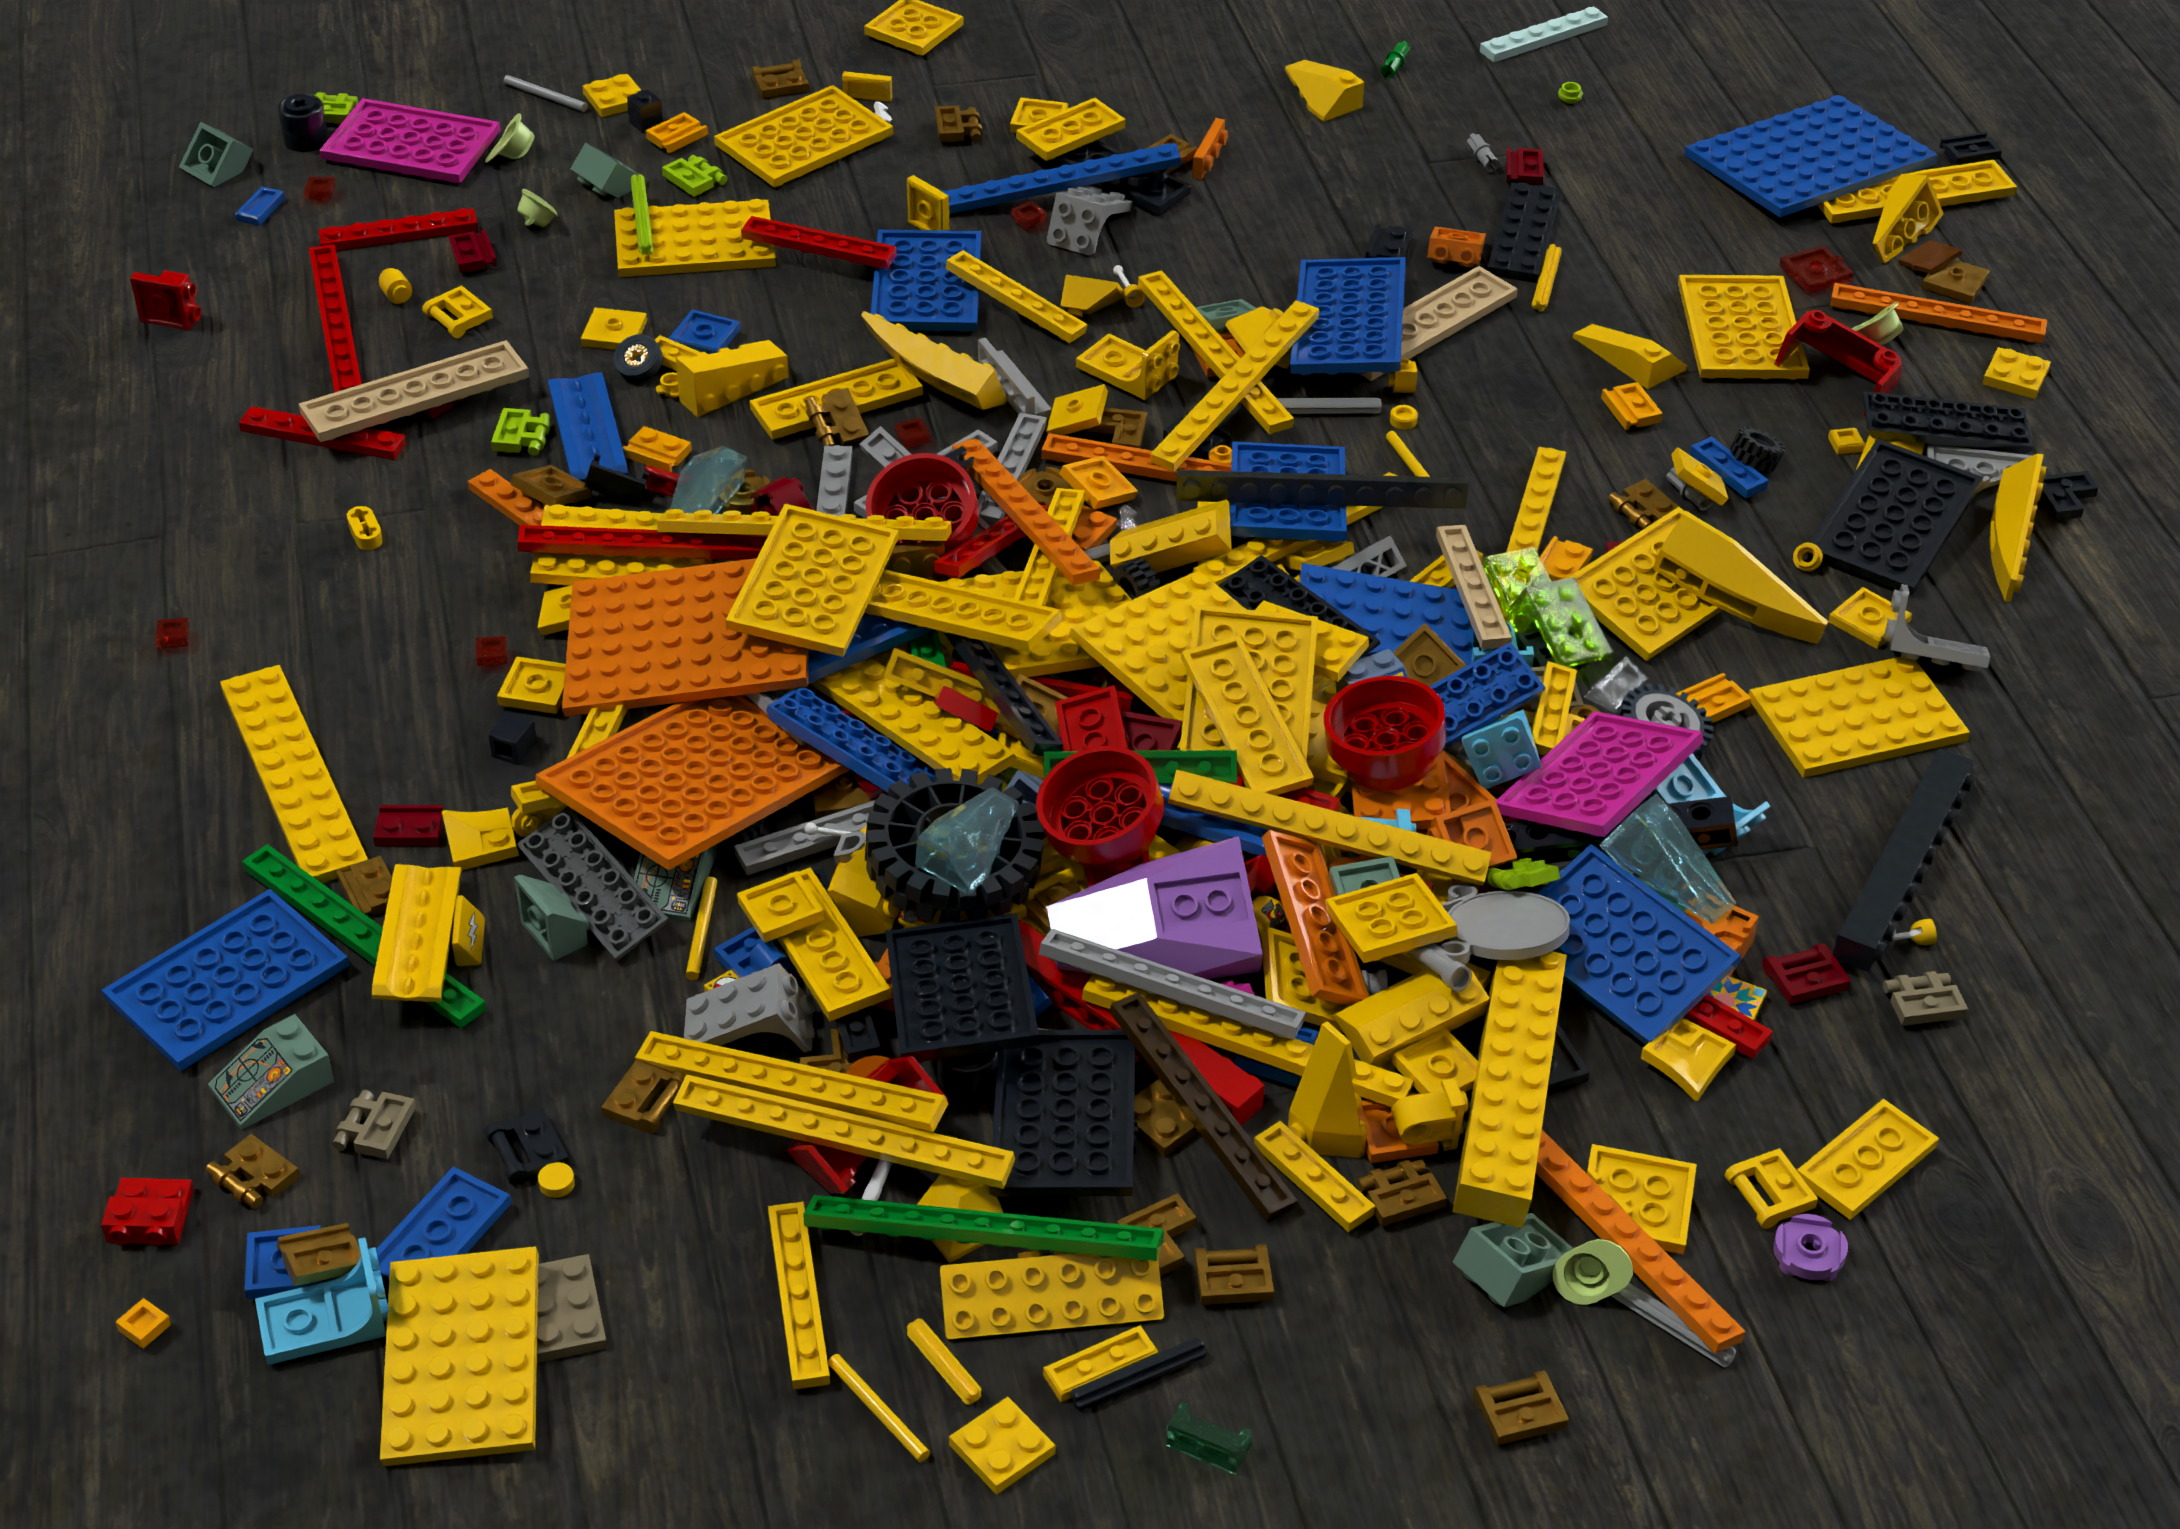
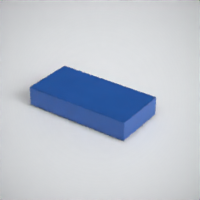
(260, 206)

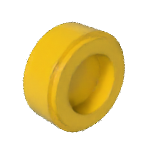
(1403, 417)
(556, 1180)

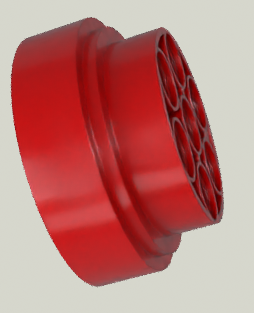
(926, 479)
(1385, 731)
(1101, 807)

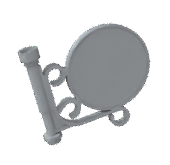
(1494, 927)

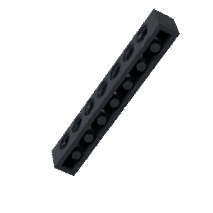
(1707, 820)

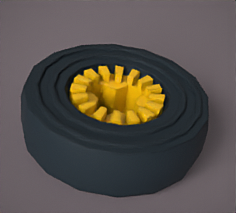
(626, 354)

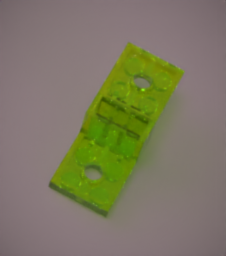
(1546, 605)

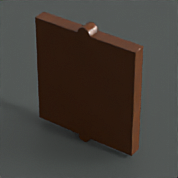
(1930, 257)

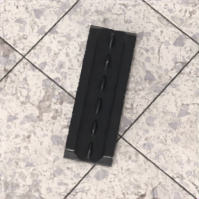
(1947, 422)
(1267, 582)

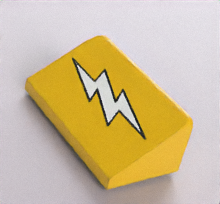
(467, 933)

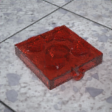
(1816, 268)

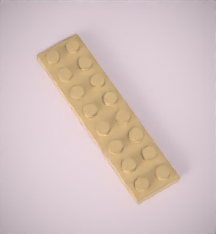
(1450, 310)
(413, 391)

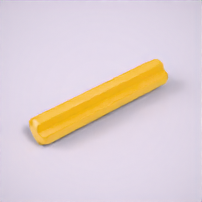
(944, 1361)

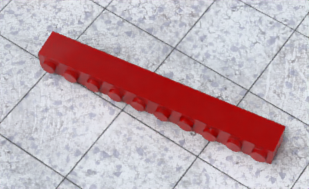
(1237, 1089)

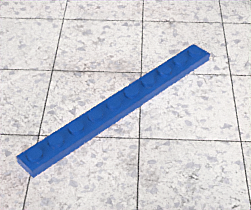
(1063, 177)

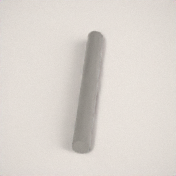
(545, 93)

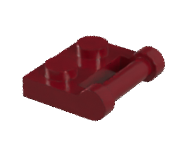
(1809, 980)

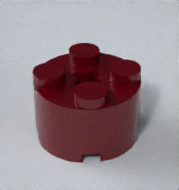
(776, 494)

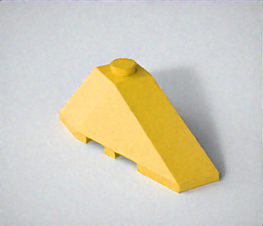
(1907, 213)
(1633, 355)
(1325, 1100)

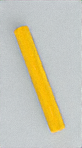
(1546, 278)

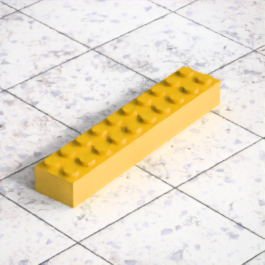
(1510, 1090)

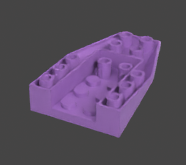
(1174, 911)

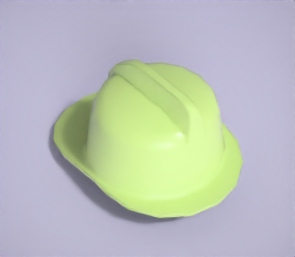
(514, 141)
(535, 210)
(1882, 327)
(1592, 1272)

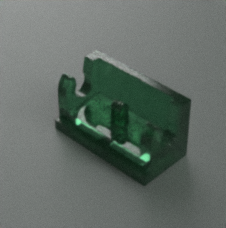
(1207, 1441)

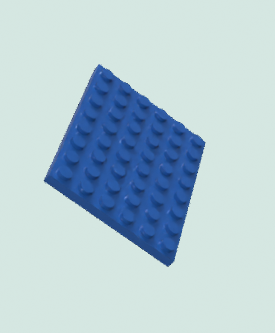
(1810, 155)

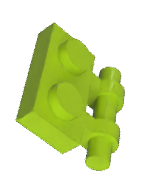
(337, 107)
(693, 176)
(512, 431)
(1522, 874)

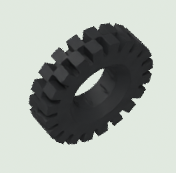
(910, 810)

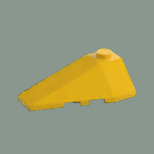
(1326, 88)
(860, 900)

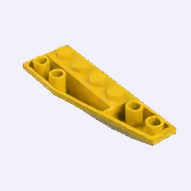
(938, 364)
(2012, 521)
(1734, 580)

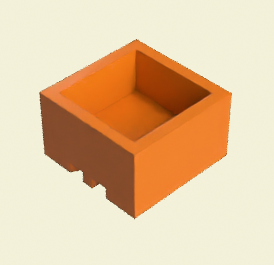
(1734, 928)

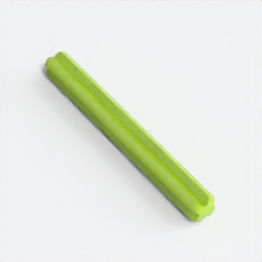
(641, 214)

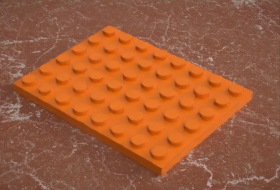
(667, 641)
(689, 777)

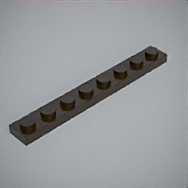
(1203, 1106)

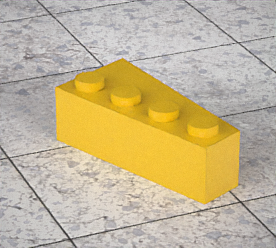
(728, 375)

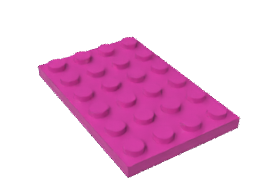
(410, 140)
(1599, 773)

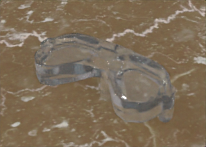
(1126, 517)

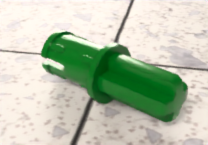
(1395, 59)

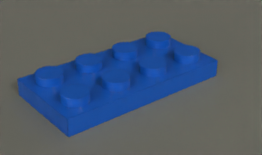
(444, 1221)

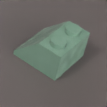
(215, 156)
(603, 171)
(550, 917)

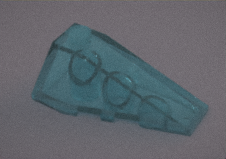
(709, 480)
(966, 840)
(1664, 853)

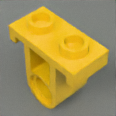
(1432, 1116)

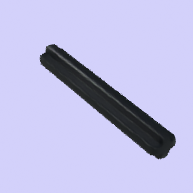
(1138, 1373)

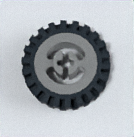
(1667, 709)

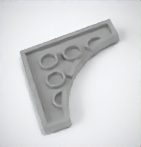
(1979, 462)

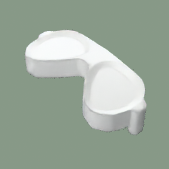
(880, 110)

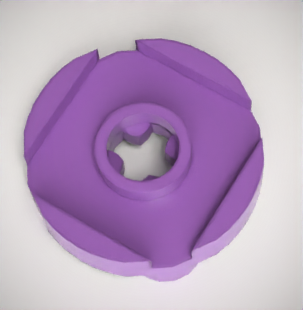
(1808, 1264)

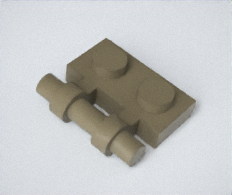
(1925, 998)
(382, 1127)

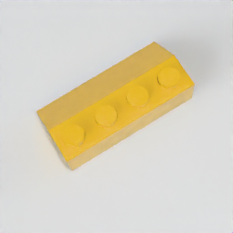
(1176, 538)
(1408, 1014)

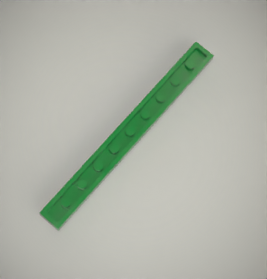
(348, 924)
(984, 1227)

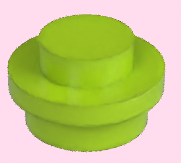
(1570, 92)

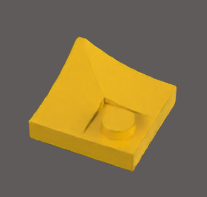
(480, 837)
(1689, 1056)

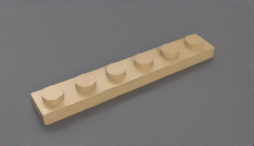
(1473, 586)

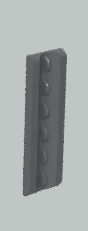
(594, 881)

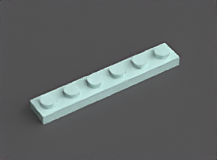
(1543, 34)

